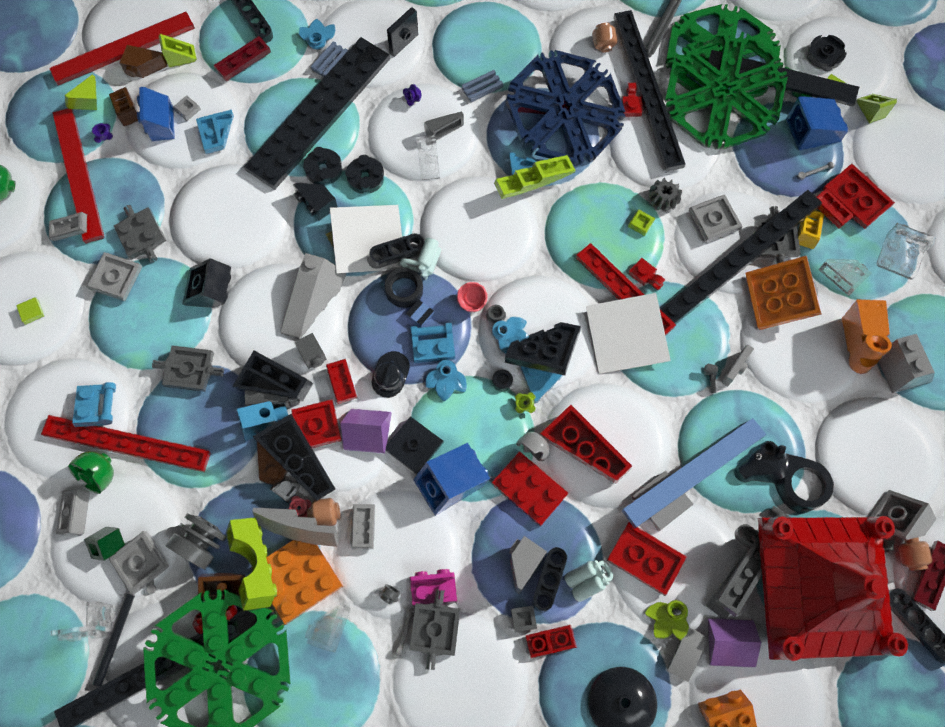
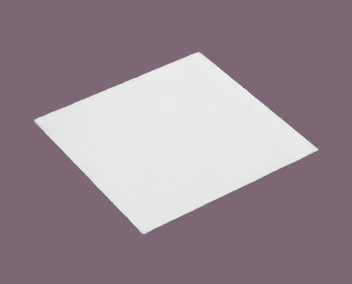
(360, 229)
(627, 333)

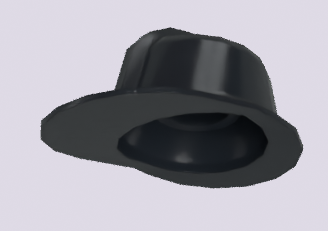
(390, 374)

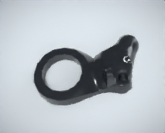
(777, 467)

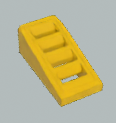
(810, 230)

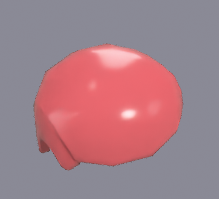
(472, 297)

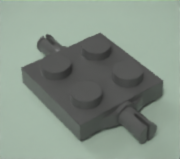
(140, 233)
(784, 248)
(188, 368)
(435, 629)

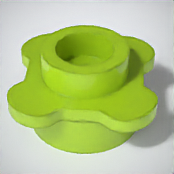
(521, 398)

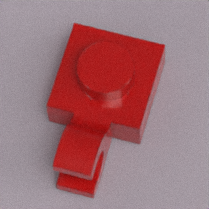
(631, 102)
(645, 272)

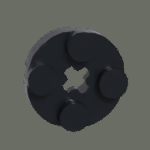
(822, 59)
(322, 156)
(365, 164)

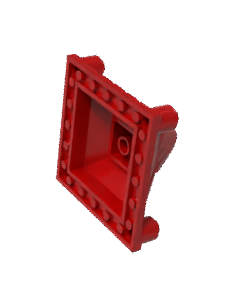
(827, 587)

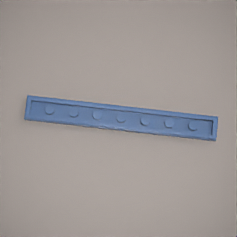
(693, 473)

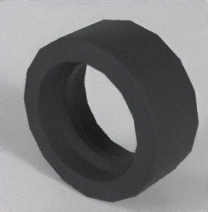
(403, 302)

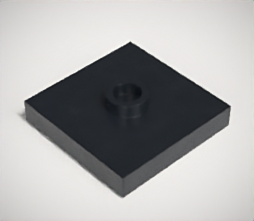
(402, 31)
(413, 445)

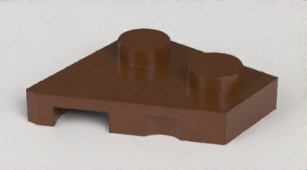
(269, 468)

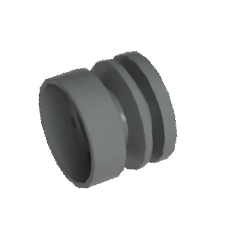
(196, 541)

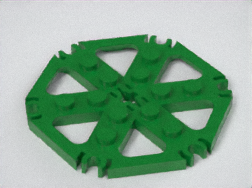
(727, 21)
(728, 76)
(216, 643)

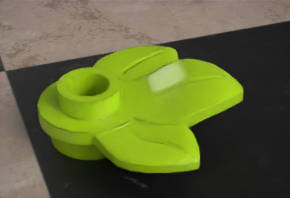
(666, 621)

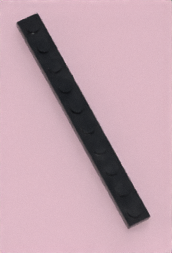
(649, 91)
(741, 257)
(133, 681)

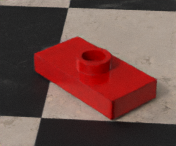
(834, 209)
(341, 381)

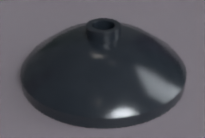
(611, 688)

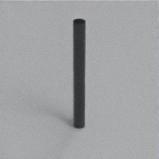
(113, 640)

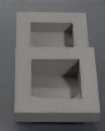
(687, 654)

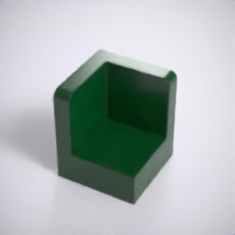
(104, 543)

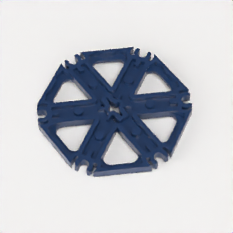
(575, 97)

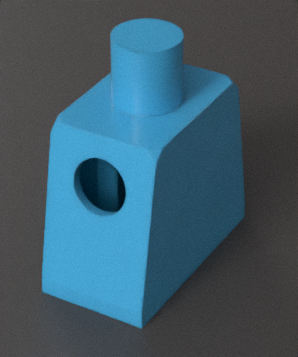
(259, 417)

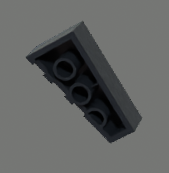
(292, 450)

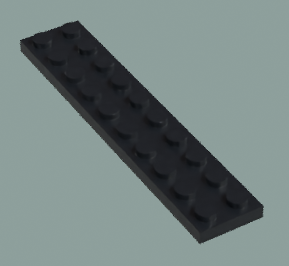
(317, 113)

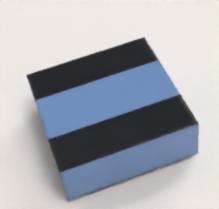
(420, 313)

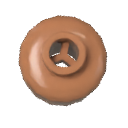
(604, 37)
(325, 511)
(915, 554)

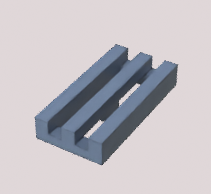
(327, 57)
(480, 84)

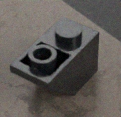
(316, 198)

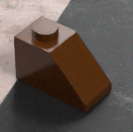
(141, 61)
(219, 581)

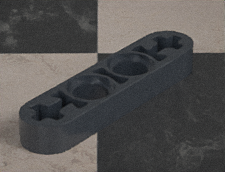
(251, 14)
(923, 623)

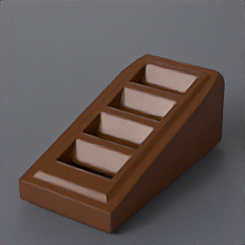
(125, 107)

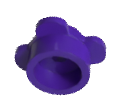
(412, 94)
(101, 128)

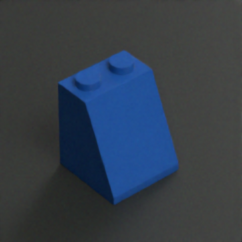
(816, 122)
(451, 478)

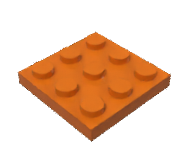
(783, 293)
(301, 579)

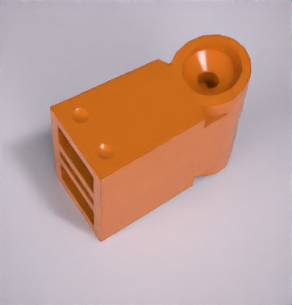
(866, 334)

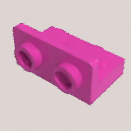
(424, 586)

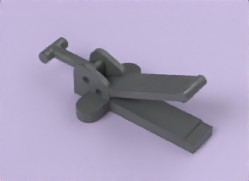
(744, 575)

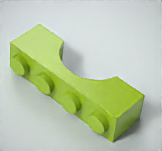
(245, 538)

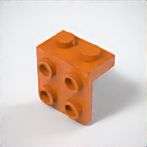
(728, 710)

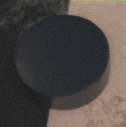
(502, 380)

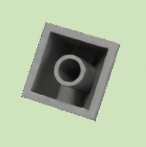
(906, 364)

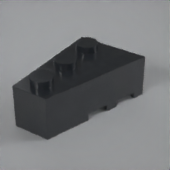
(270, 377)

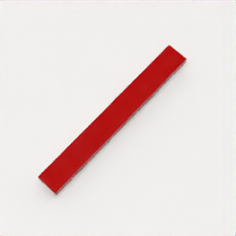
(114, 51)
(78, 173)
(127, 444)

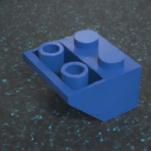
(156, 114)

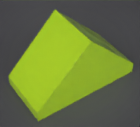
(176, 51)
(83, 95)
(876, 106)

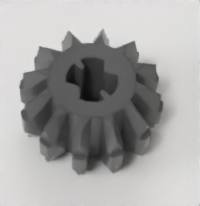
(665, 194)

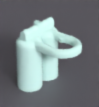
(427, 258)
(588, 579)

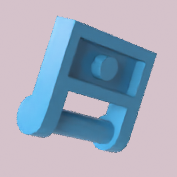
(433, 349)
(87, 405)

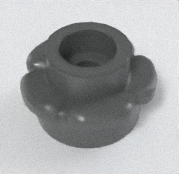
(495, 309)
(389, 594)

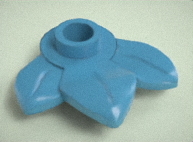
(317, 34)
(513, 332)
(448, 382)

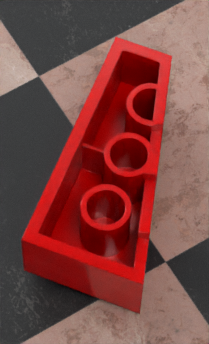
(584, 443)

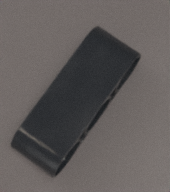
(401, 244)
(556, 571)

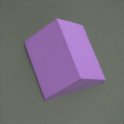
(366, 430)
(733, 643)

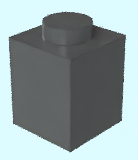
(310, 351)

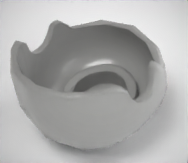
(535, 444)

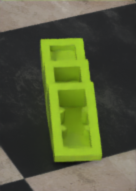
(534, 177)

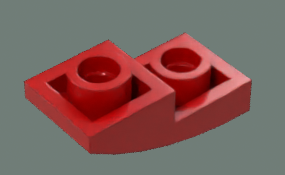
(551, 641)

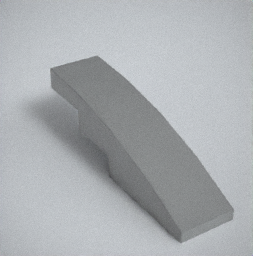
(288, 524)

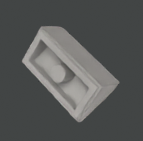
(73, 512)

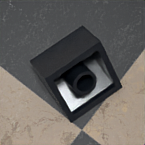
(207, 284)

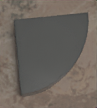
(285, 489)

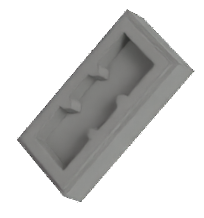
(68, 226)
(738, 366)
(363, 526)

